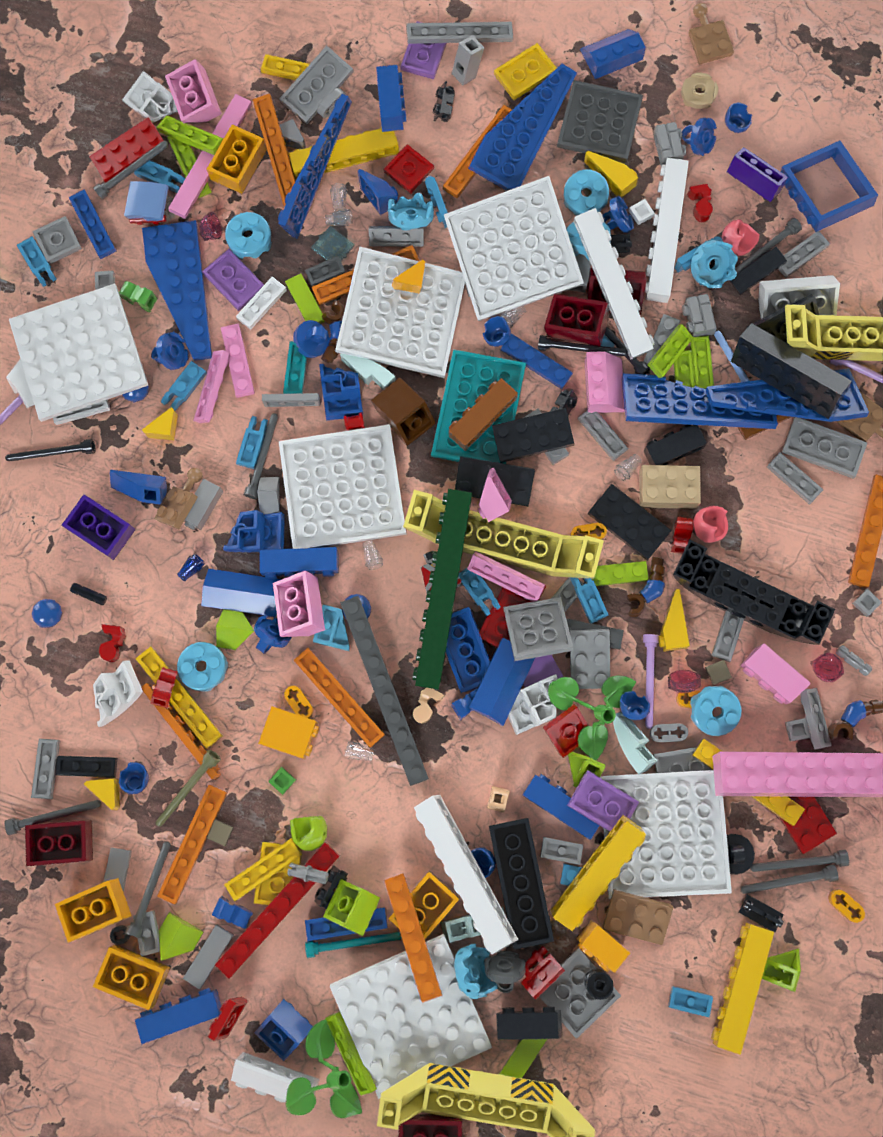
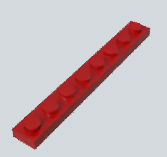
(274, 914)

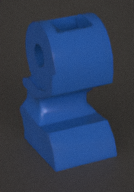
(461, 705)
(232, 913)

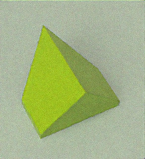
(232, 629)
(580, 764)
(177, 937)
(783, 969)

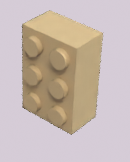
(669, 486)

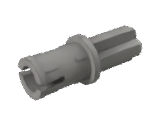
(308, 873)

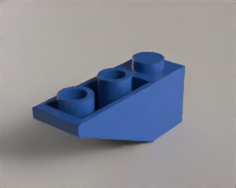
(139, 486)

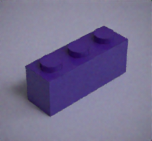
(757, 174)

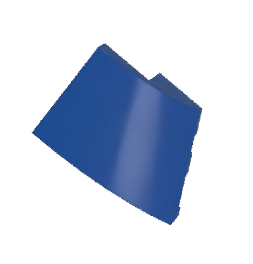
(340, 393)
(257, 532)

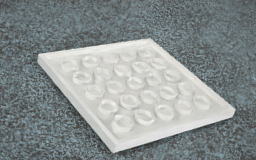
(513, 248)
(397, 324)
(78, 352)
(342, 487)
(683, 839)
(400, 1032)

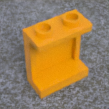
(289, 733)

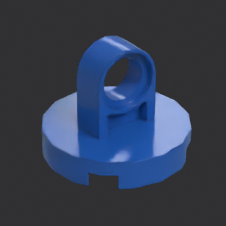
(702, 136)
(618, 215)
(311, 339)
(170, 351)
(269, 634)

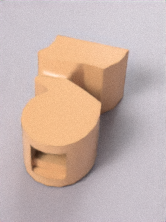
(423, 712)
(498, 799)

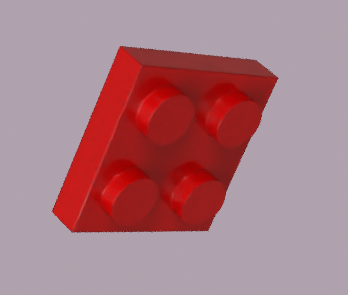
(408, 168)
(565, 729)
(230, 1012)

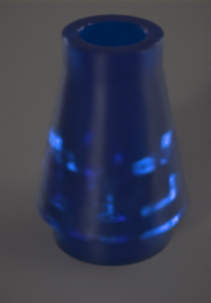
(191, 566)

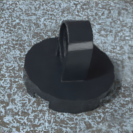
(740, 853)

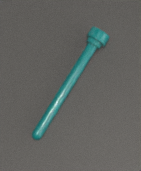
(313, 948)

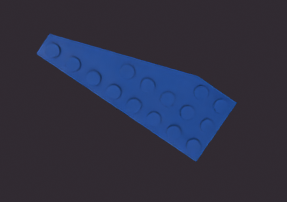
(515, 140)
(305, 187)
(176, 266)
(764, 398)
(664, 401)

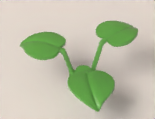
(591, 739)
(300, 1095)

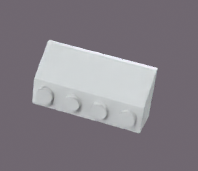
(779, 293)
(266, 1076)

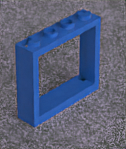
(850, 170)

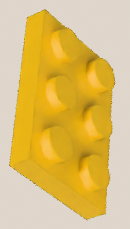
(525, 71)
(274, 885)

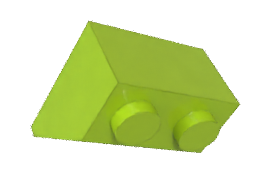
(351, 907)

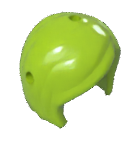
(309, 832)

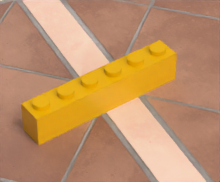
(352, 150)
(598, 873)
(742, 988)

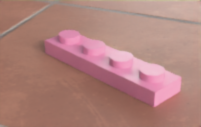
(237, 360)
(211, 386)
(505, 577)

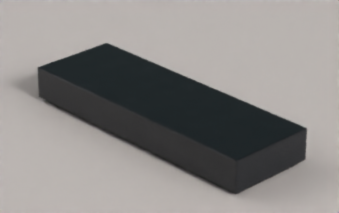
(758, 270)
(86, 766)

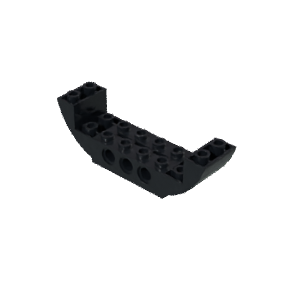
(751, 598)

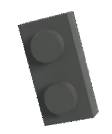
(325, 271)

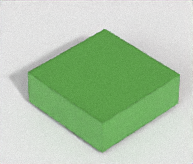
(282, 780)

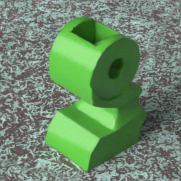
(142, 296)

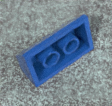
(614, 52)

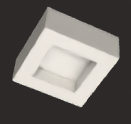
(641, 212)

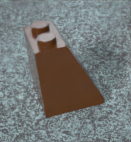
(403, 411)

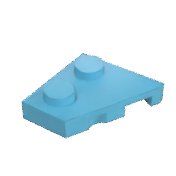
(335, 630)

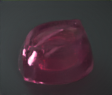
(210, 227)
(827, 667)
(684, 681)

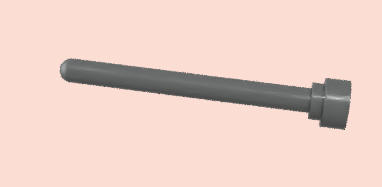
(103, 189)
(792, 227)
(251, 490)
(14, 825)
(839, 858)
(828, 873)
(135, 927)

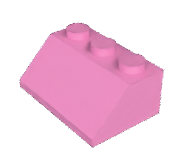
(193, 93)
(604, 382)
(494, 498)
(298, 605)
(774, 674)

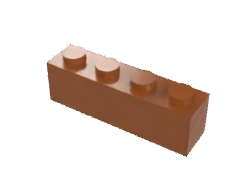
(482, 414)

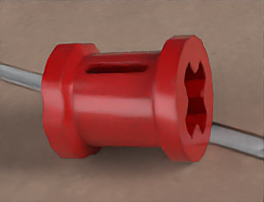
(354, 422)

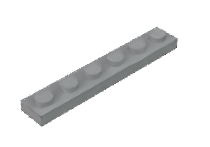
(458, 32)

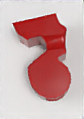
(703, 208)
(682, 533)
(109, 650)
(164, 687)

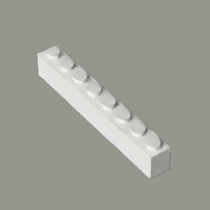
(667, 230)
(613, 284)
(465, 874)

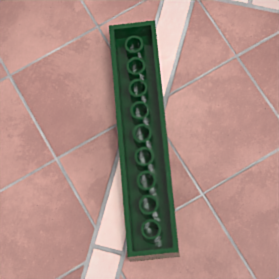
(443, 590)

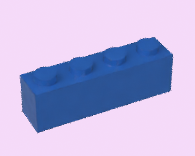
(389, 98)
(293, 561)
(555, 802)
(178, 1016)

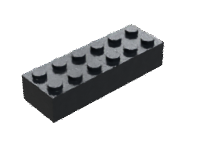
(790, 371)
(521, 883)

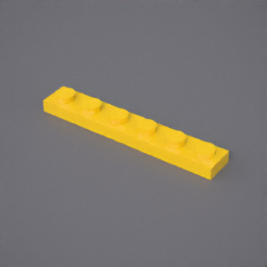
(182, 700)
(780, 805)

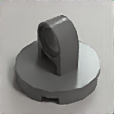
(505, 969)

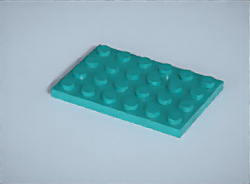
(467, 379)

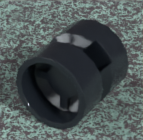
(598, 984)

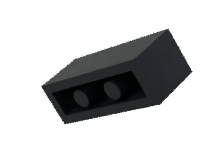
(675, 445)
(529, 1023)

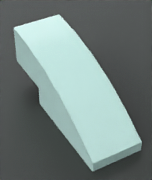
(369, 370)
(633, 744)
(459, 928)

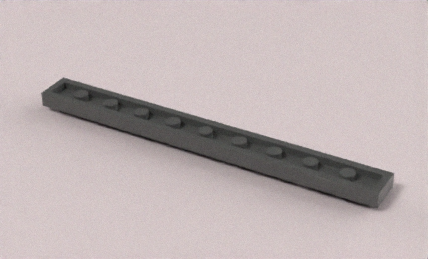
(384, 691)

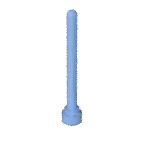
(728, 352)

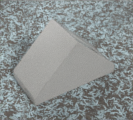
(292, 135)
(269, 495)

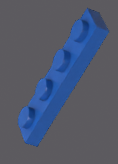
(92, 224)
(537, 361)
(323, 928)

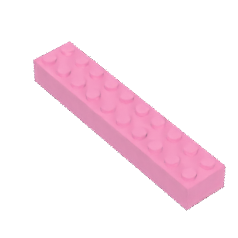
(798, 774)

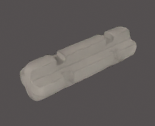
(854, 660)

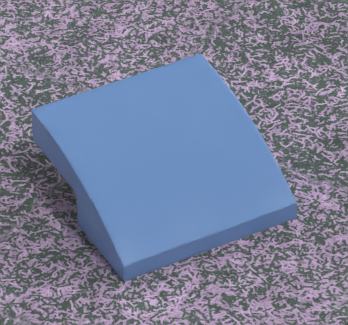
(146, 200)

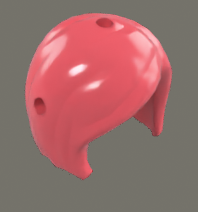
(740, 236)
(711, 524)

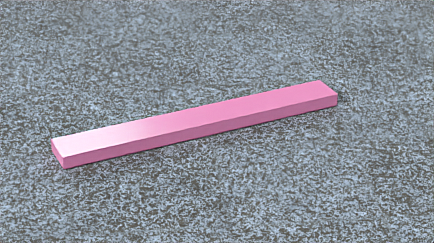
(198, 174)

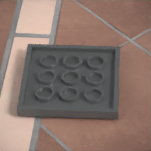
(600, 121)

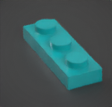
(294, 371)

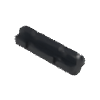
(88, 594)

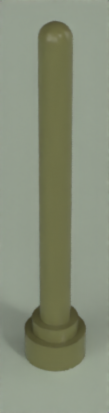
(209, 760)

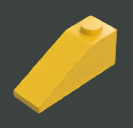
(618, 175)
(674, 630)

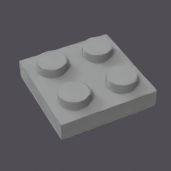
(57, 240)

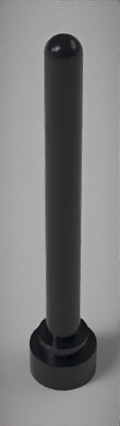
(547, 343)
(639, 366)
(86, 446)

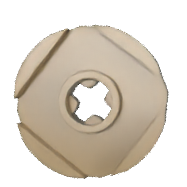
(697, 100)

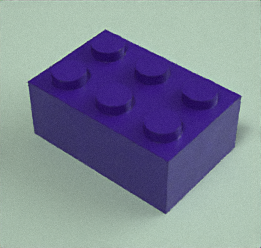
(98, 527)

